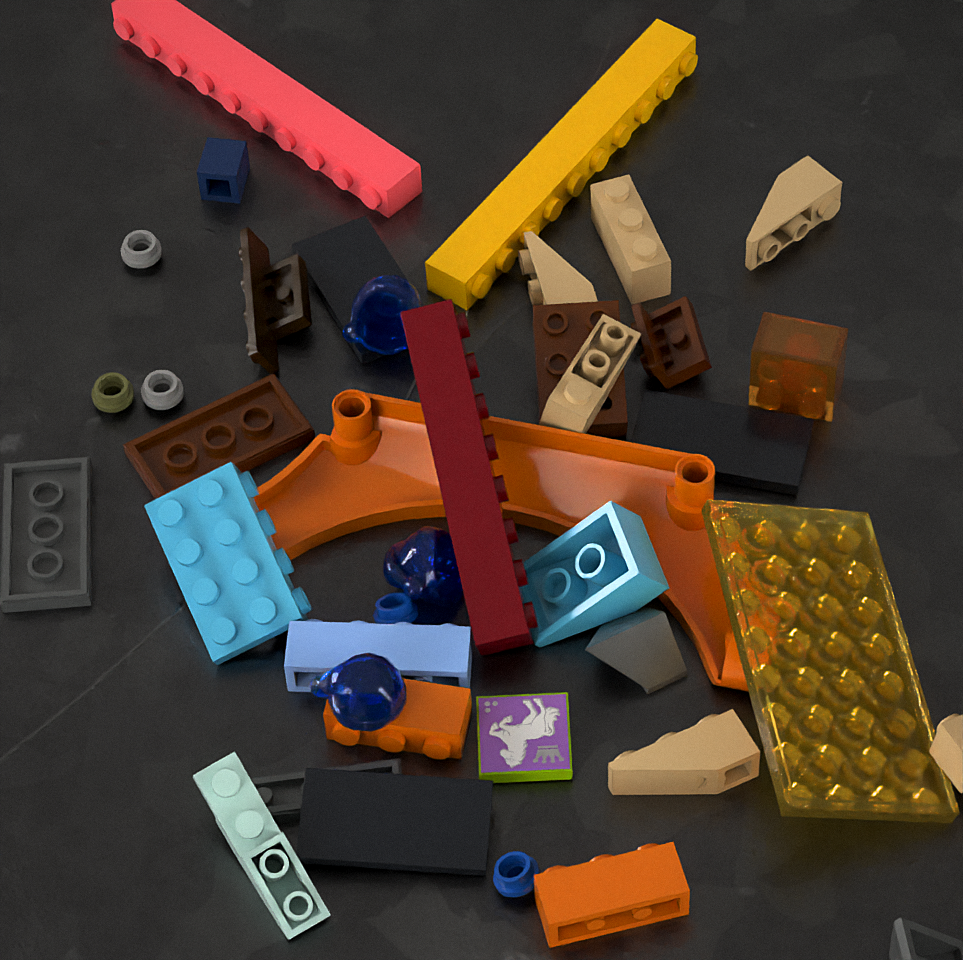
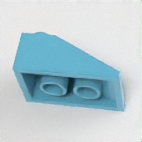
(592, 574)

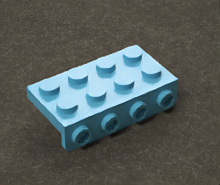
(227, 561)

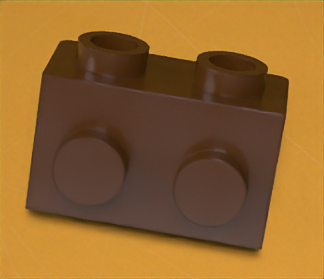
(671, 342)

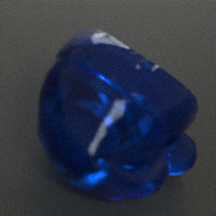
(377, 315)
(425, 567)
(363, 692)

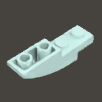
(261, 846)

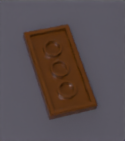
(238, 428)

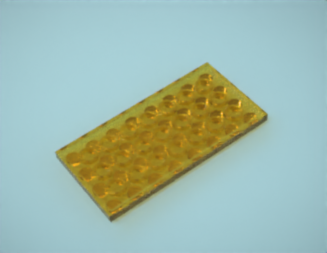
(827, 664)

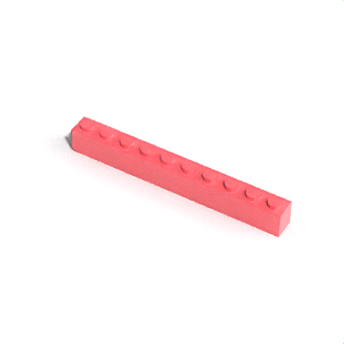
(271, 102)

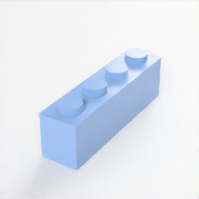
(418, 651)

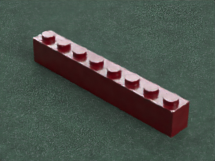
(467, 478)

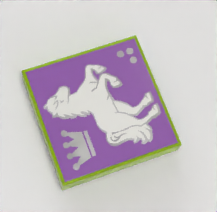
(524, 737)

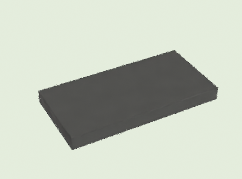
(47, 535)

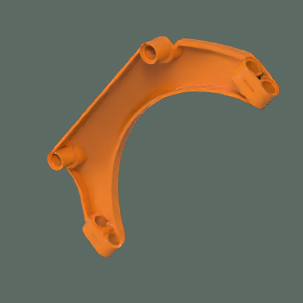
(383, 472)

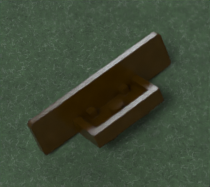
(274, 299)

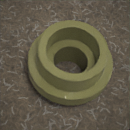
(112, 393)

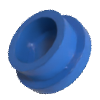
(394, 609)
(515, 874)

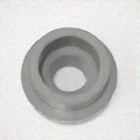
(141, 249)
(162, 390)

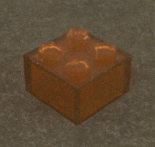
(797, 366)

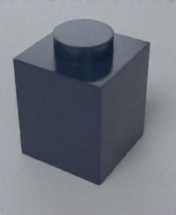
(223, 170)

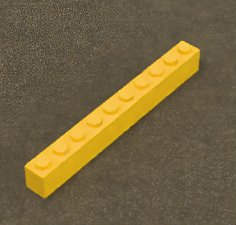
(561, 164)

